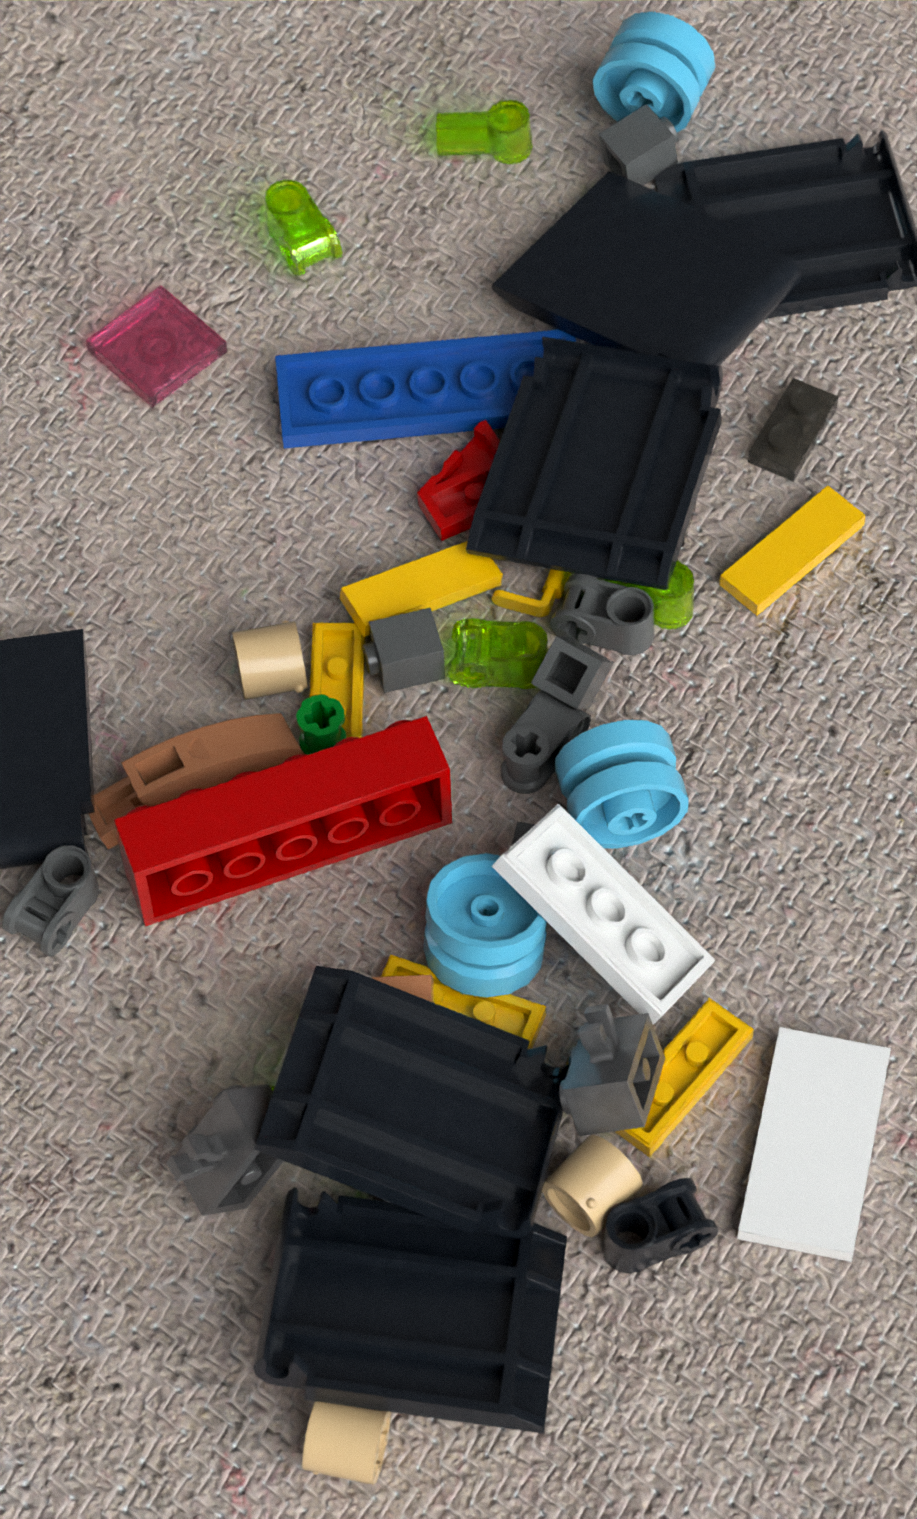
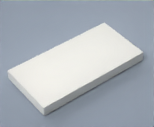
(604, 913)
(814, 1144)

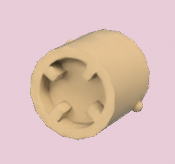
(270, 660)
(591, 1185)
(346, 1442)

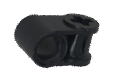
(666, 1221)

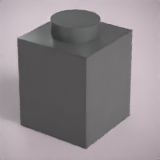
(639, 145)
(405, 650)
(572, 672)

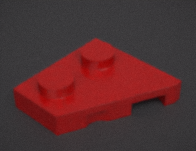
(454, 493)

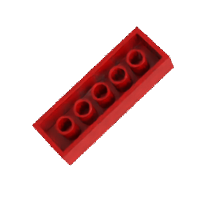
(285, 820)

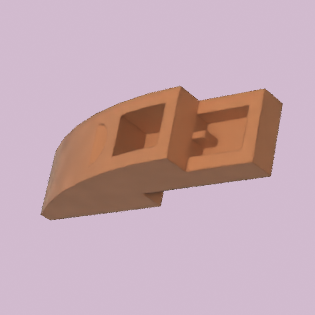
(191, 762)

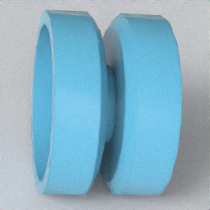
(654, 64)
(622, 782)
(481, 930)

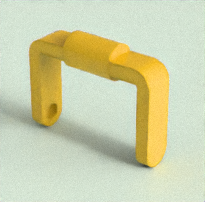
(552, 590)

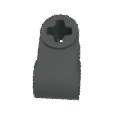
(602, 615)
(537, 740)
(49, 909)

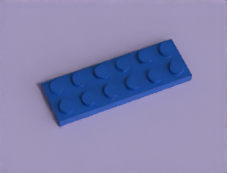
(404, 388)

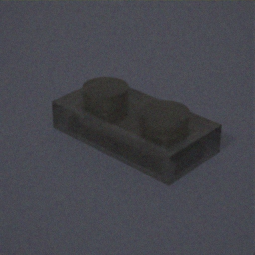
(793, 429)

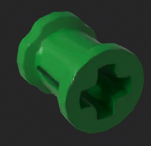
(320, 723)

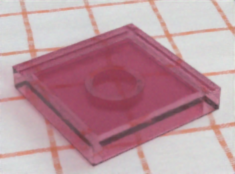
(156, 346)

